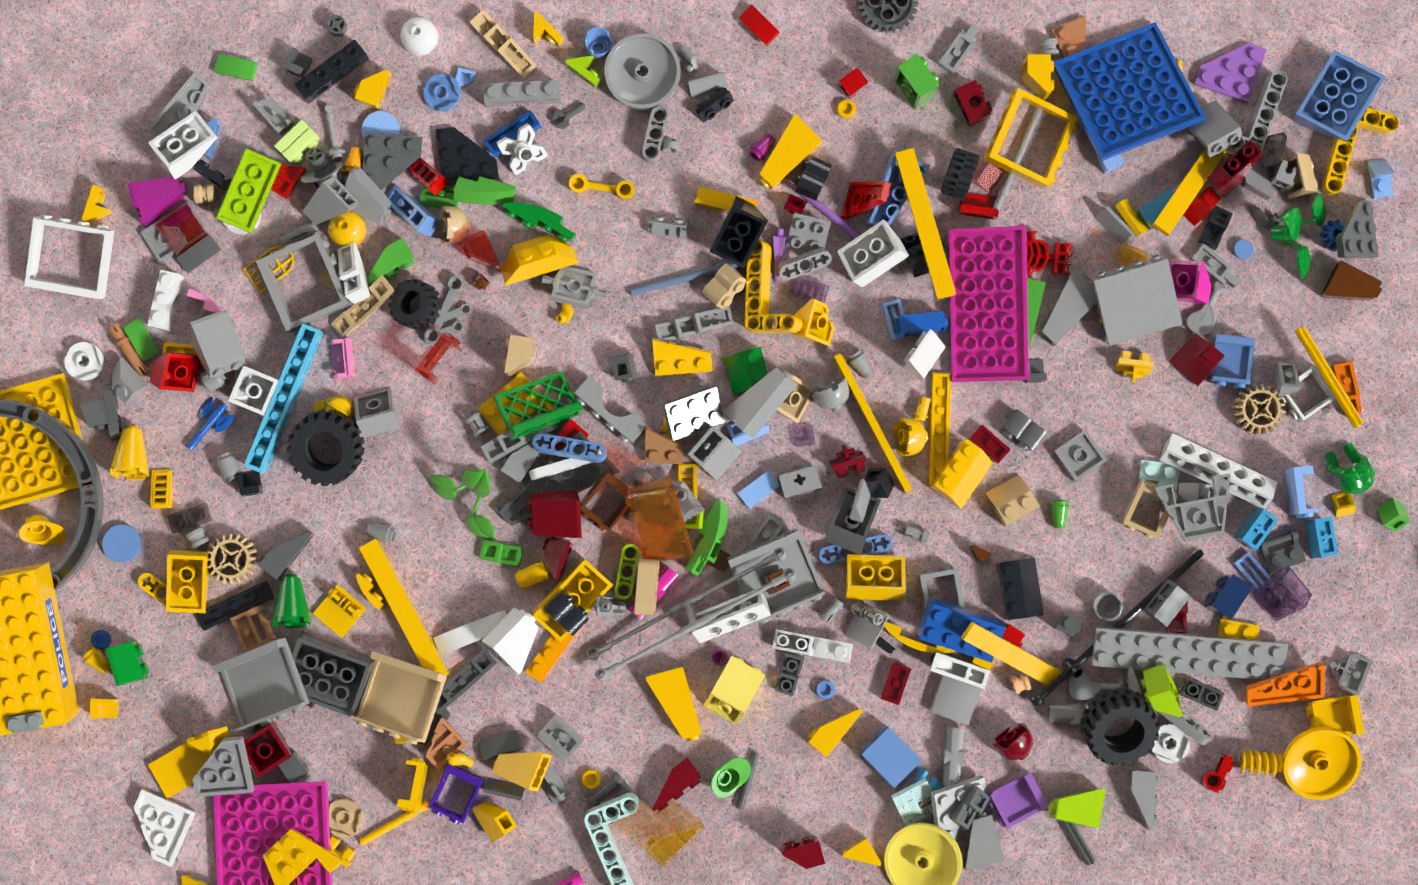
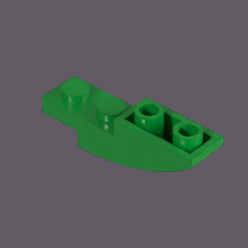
(534, 215)

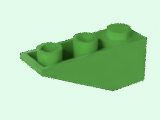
(391, 260)

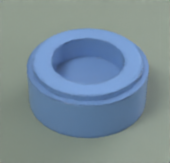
(1243, 249)
(825, 689)

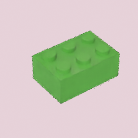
(916, 81)

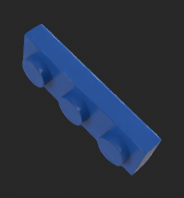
(511, 131)

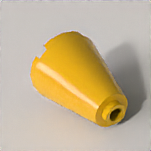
(130, 456)

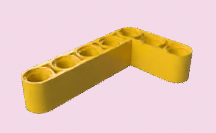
(1343, 160)
(762, 296)

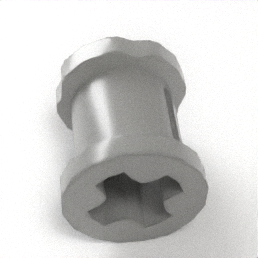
(471, 421)

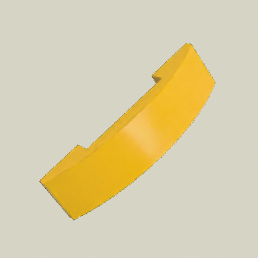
(895, 632)

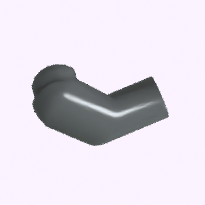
(1264, 219)

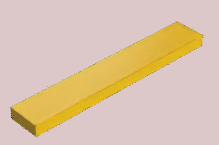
(1186, 192)
(939, 423)
(1010, 653)

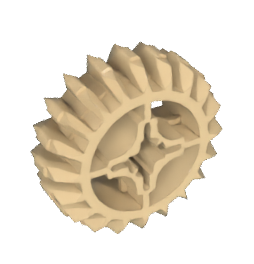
(1248, 421)
(242, 572)

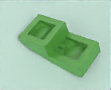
(235, 67)
(141, 339)
(501, 553)

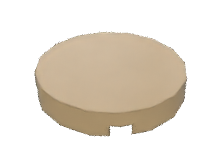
(345, 817)

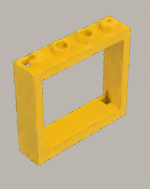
(1003, 126)

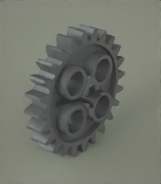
(874, 14)

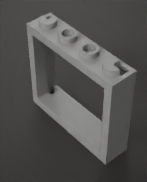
(277, 295)

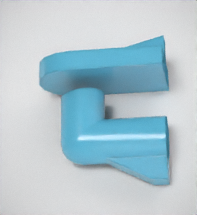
(934, 783)

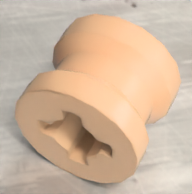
(1020, 683)

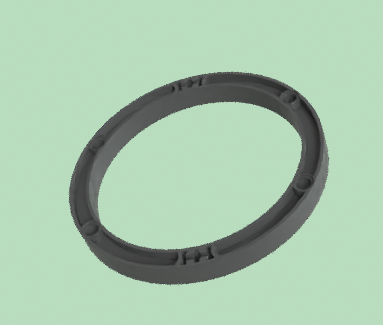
(85, 470)

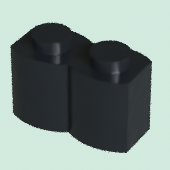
(813, 178)
(566, 613)

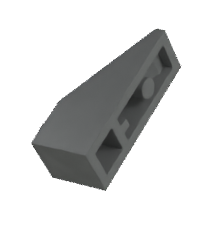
(281, 557)

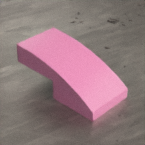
(208, 306)

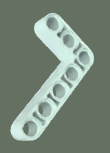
(609, 843)

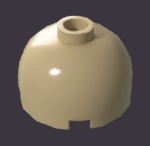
(453, 224)

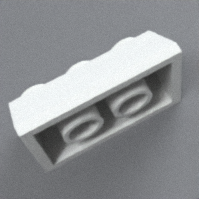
(872, 253)

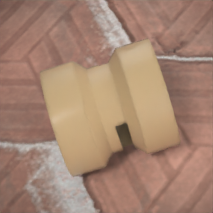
(205, 193)

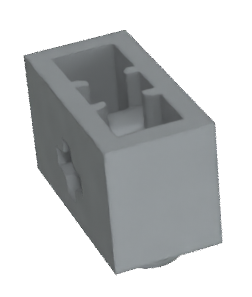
(806, 471)

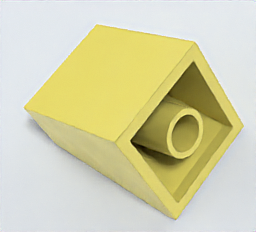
(734, 690)

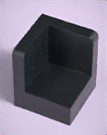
(879, 482)
(249, 483)

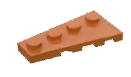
(1291, 686)

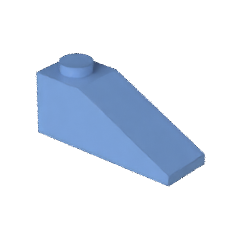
(413, 212)

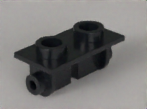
(721, 100)

